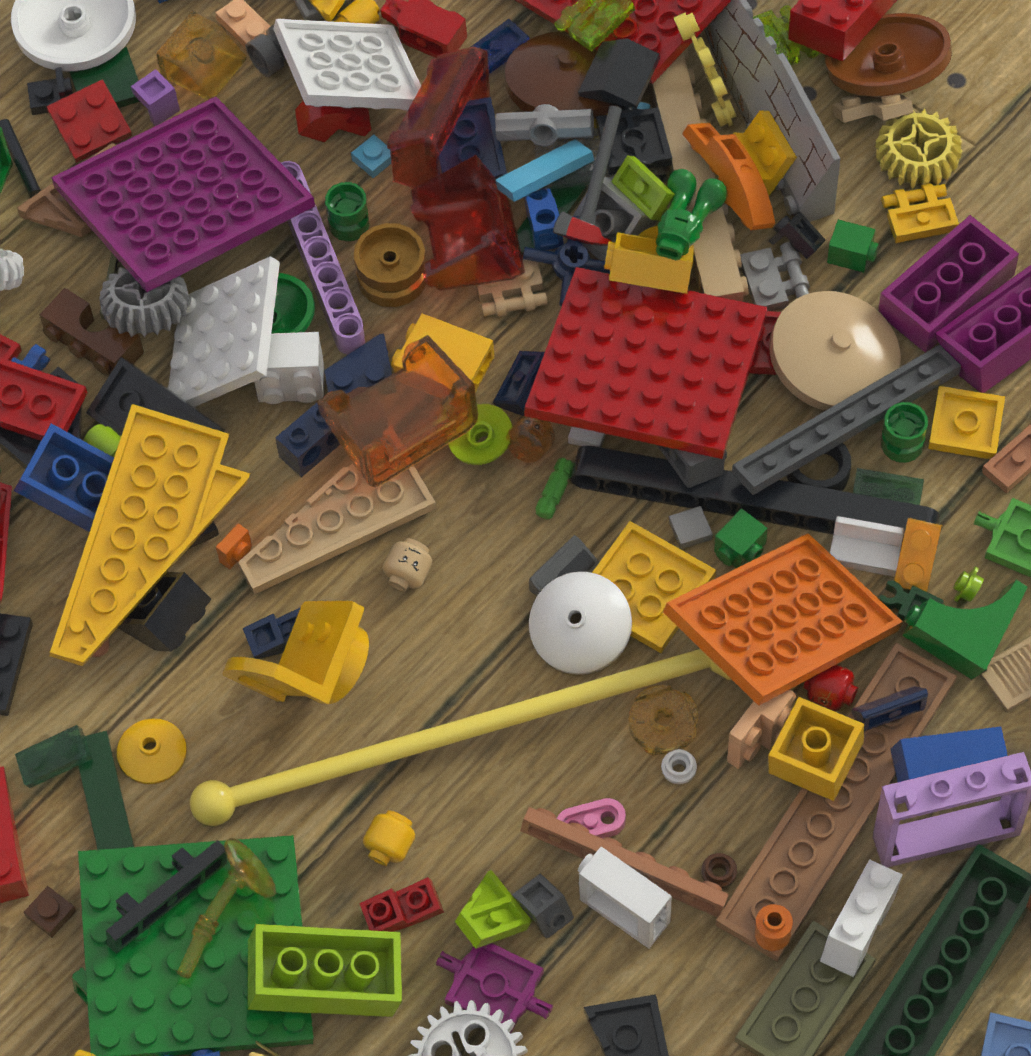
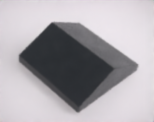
(619, 73)

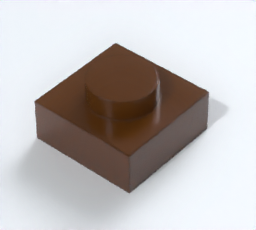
(49, 911)

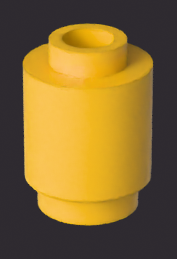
(360, 12)

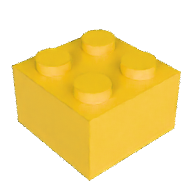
(816, 748)

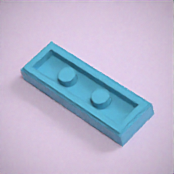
(544, 170)

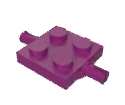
(497, 979)

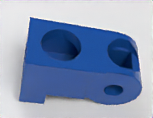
(542, 215)

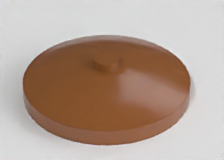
(893, 57)

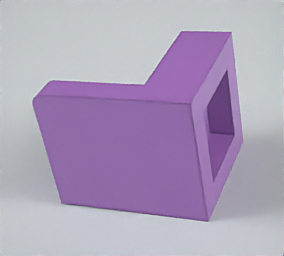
(156, 96)

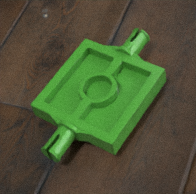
(1010, 537)

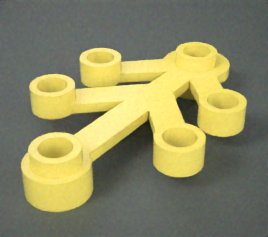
(722, 109)

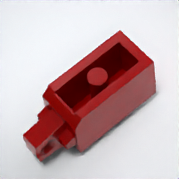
(426, 26)

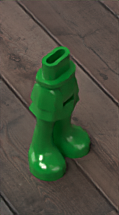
(682, 228)

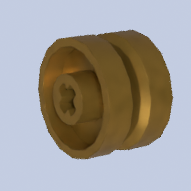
(390, 264)

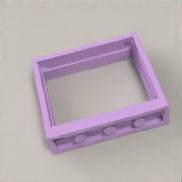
(958, 829)

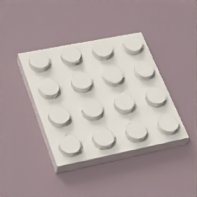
(348, 64)
(225, 334)

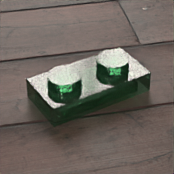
(888, 486)
(53, 756)

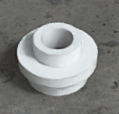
(679, 757)

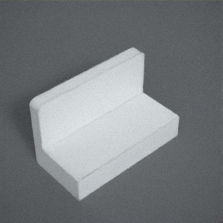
(867, 545)

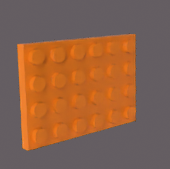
(782, 618)

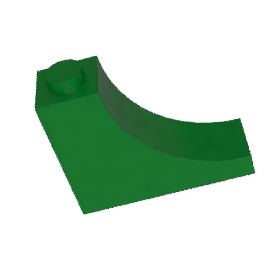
(963, 636)

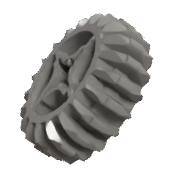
(134, 310)

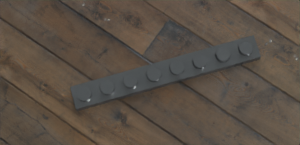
(844, 419)

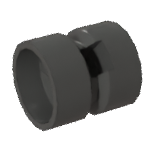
(266, 53)

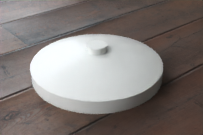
(72, 31)

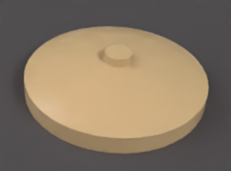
(831, 347)

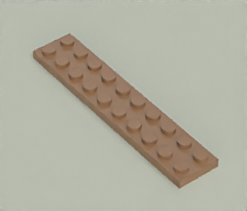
(820, 831)

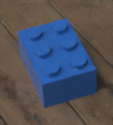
(66, 477)

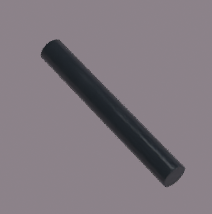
(19, 158)

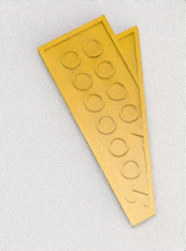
(152, 509)

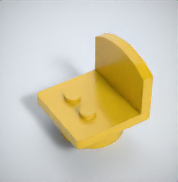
(319, 659)

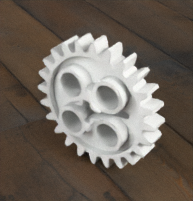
(496, 1042)

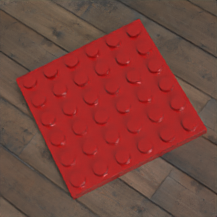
(647, 363)

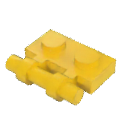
(923, 219)

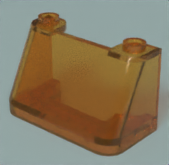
(404, 414)

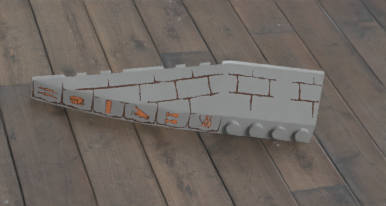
(768, 83)

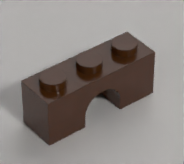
(67, 322)

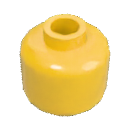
(389, 838)

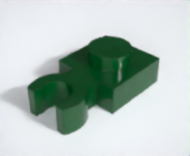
(904, 601)

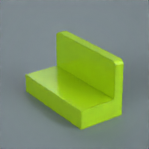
(643, 188)

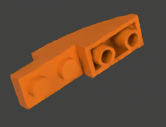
(737, 171)

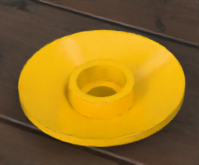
(155, 764)

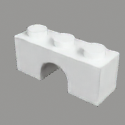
(860, 917)

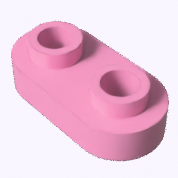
(592, 813)

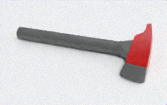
(584, 227)

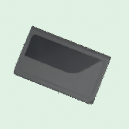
(568, 559)

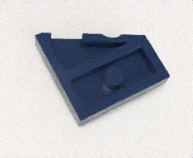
(361, 367)

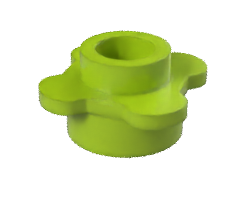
(968, 585)

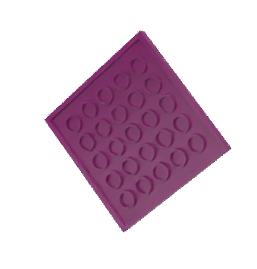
(182, 193)

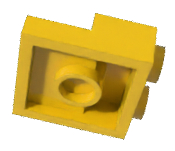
(767, 149)

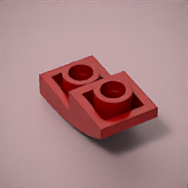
(403, 908)

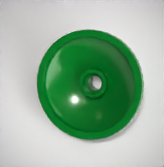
(293, 305)

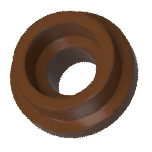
(722, 861)

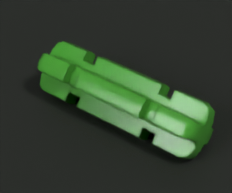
(554, 488)

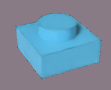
(372, 156)

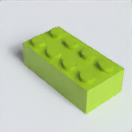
(324, 970)

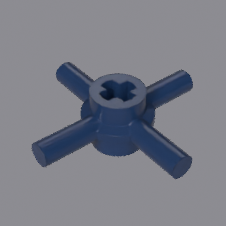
(561, 263)

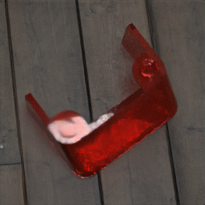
(434, 113)

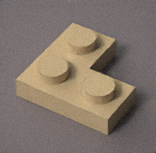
(883, 107)

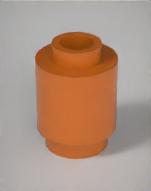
(773, 927)

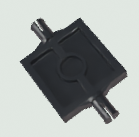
(638, 135)

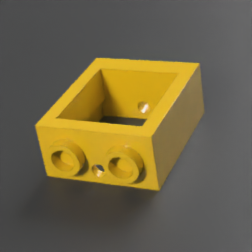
(636, 262)

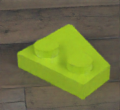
(491, 913)

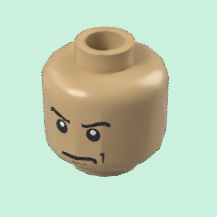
(407, 564)

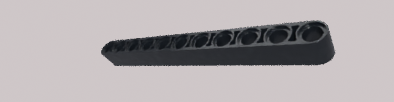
(779, 503)

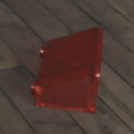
(468, 228)

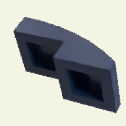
(270, 634)

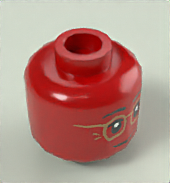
(832, 688)

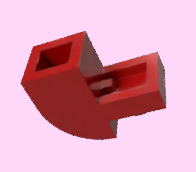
(324, 121)

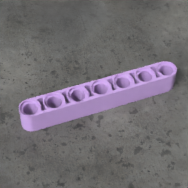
(324, 270)

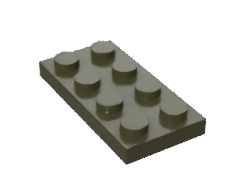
(801, 1001)

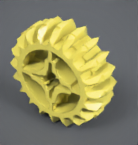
(916, 153)

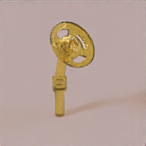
(244, 873)

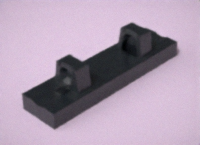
(140, 916)

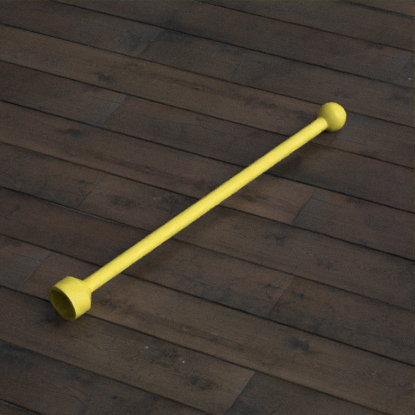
(215, 802)

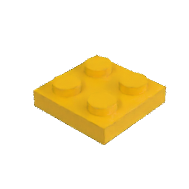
(966, 422)

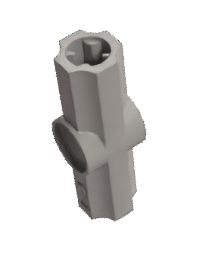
(544, 125)

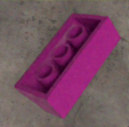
(992, 334)

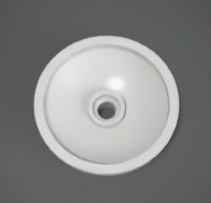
(592, 641)

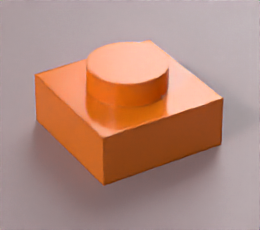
(234, 546)

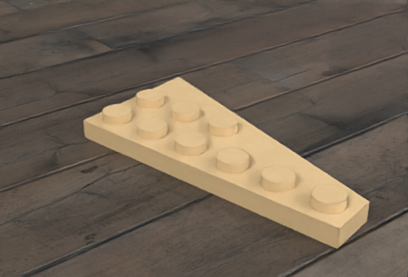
(334, 521)

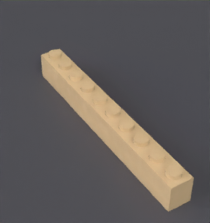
(714, 260)

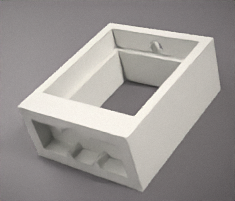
(624, 896)

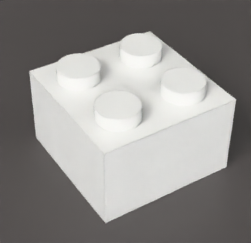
(293, 369)

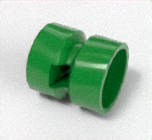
(347, 211)
(904, 432)

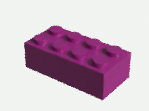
(947, 282)

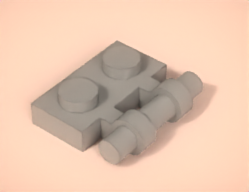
(764, 278)

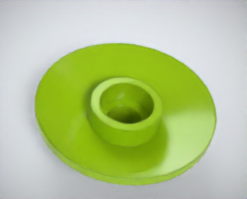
(491, 423)

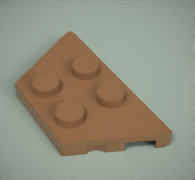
(54, 211)

